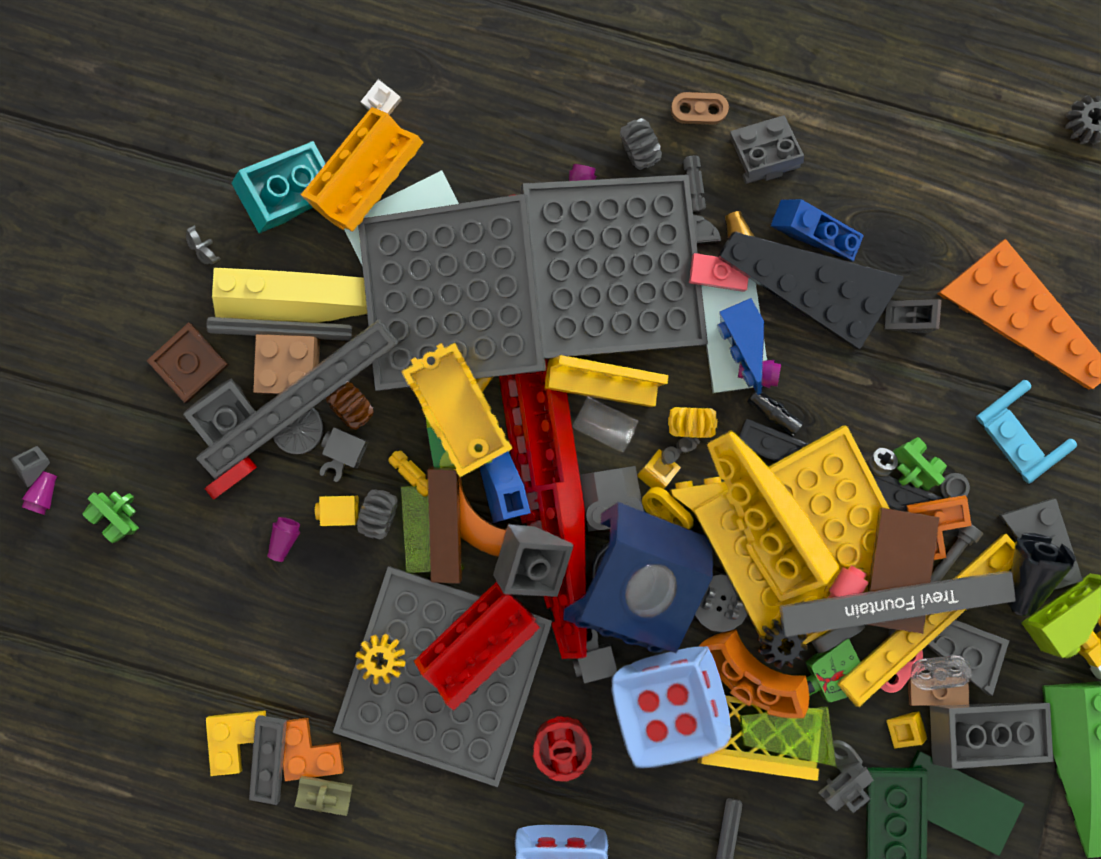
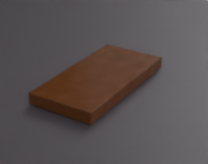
(903, 557)

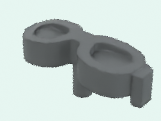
(203, 253)
(684, 446)

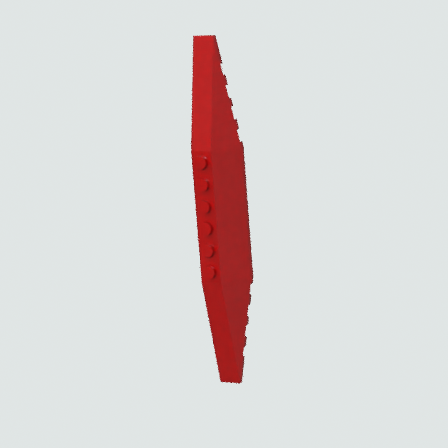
(548, 466)

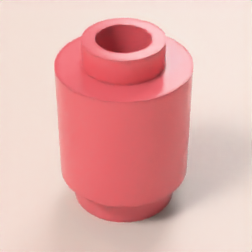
(848, 582)

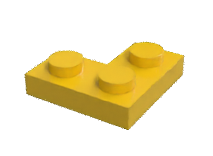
(224, 740)

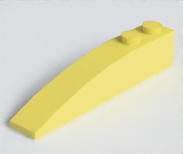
(286, 295)

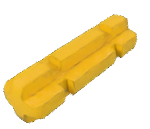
(410, 472)

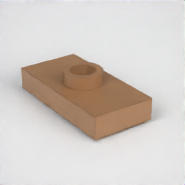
(944, 696)

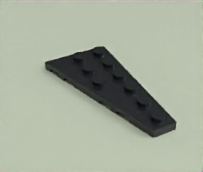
(827, 290)

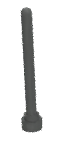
(966, 536)

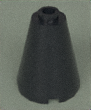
(1037, 571)

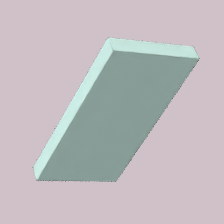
(425, 194)
(721, 364)

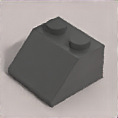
(531, 562)

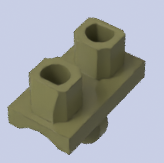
(323, 795)

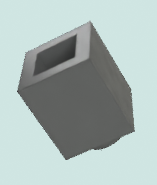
(343, 449)
(598, 663)

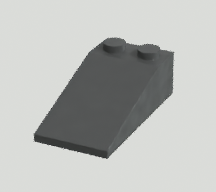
(990, 734)

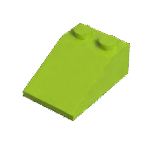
(1067, 619)

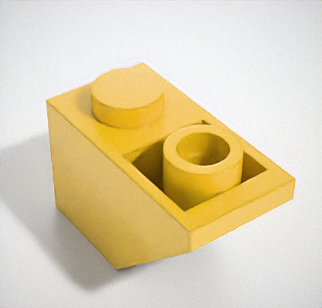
(693, 496)

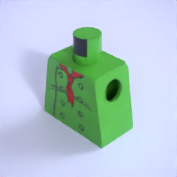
(829, 669)

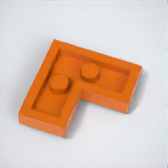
(952, 513)
(305, 759)

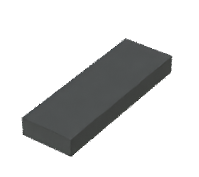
(267, 759)

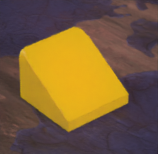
(656, 473)
(907, 730)

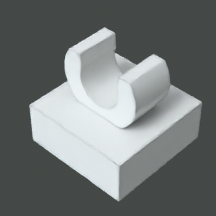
(381, 98)

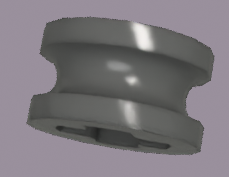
(885, 455)

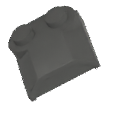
(219, 411)
(607, 488)

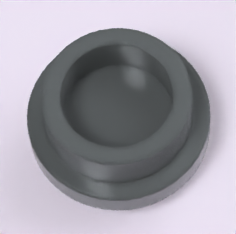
(954, 486)

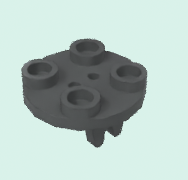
(732, 609)

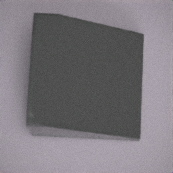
(30, 465)

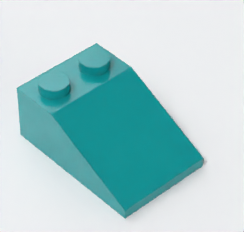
(275, 186)

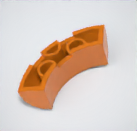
(477, 530)
(754, 682)

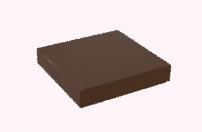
(187, 362)

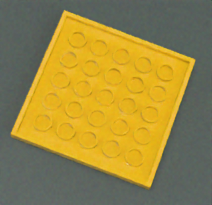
(836, 496)

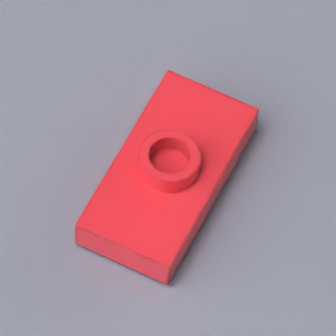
(716, 273)

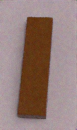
(444, 525)

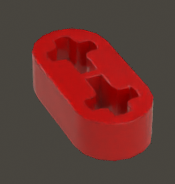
(230, 477)

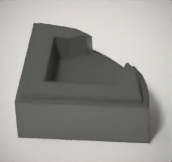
(705, 231)

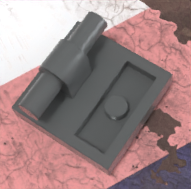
(767, 149)

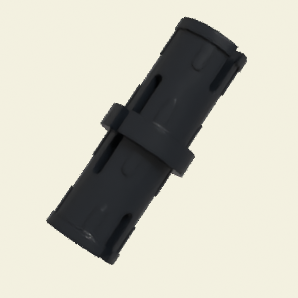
(775, 412)

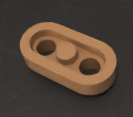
(698, 105)

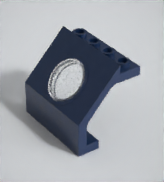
(645, 581)

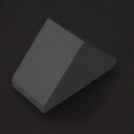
(913, 315)

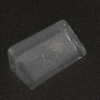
(605, 424)

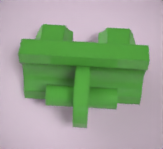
(916, 467)
(120, 523)

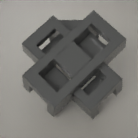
(850, 781)

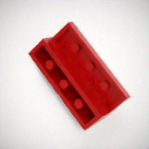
(476, 645)

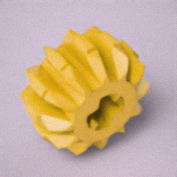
(692, 422)
(371, 663)

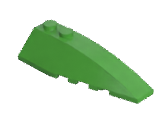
(1077, 754)

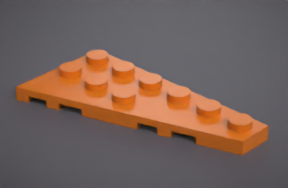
(1019, 307)

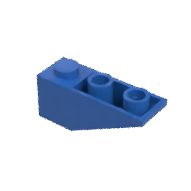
(816, 228)
(745, 332)
(504, 489)

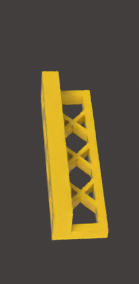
(603, 381)

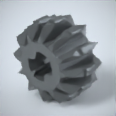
(1082, 116)
(640, 143)
(377, 514)

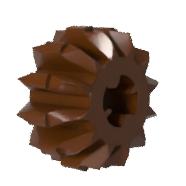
(350, 406)

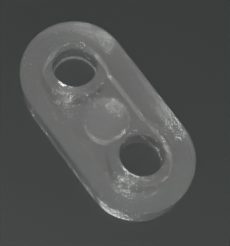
(941, 673)

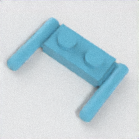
(1015, 440)

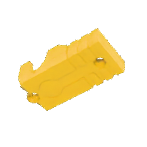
(456, 408)

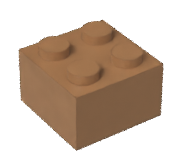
(282, 361)

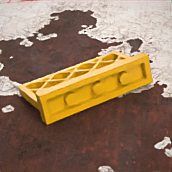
(758, 762)

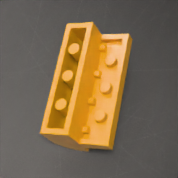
(361, 169)

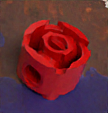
(562, 748)

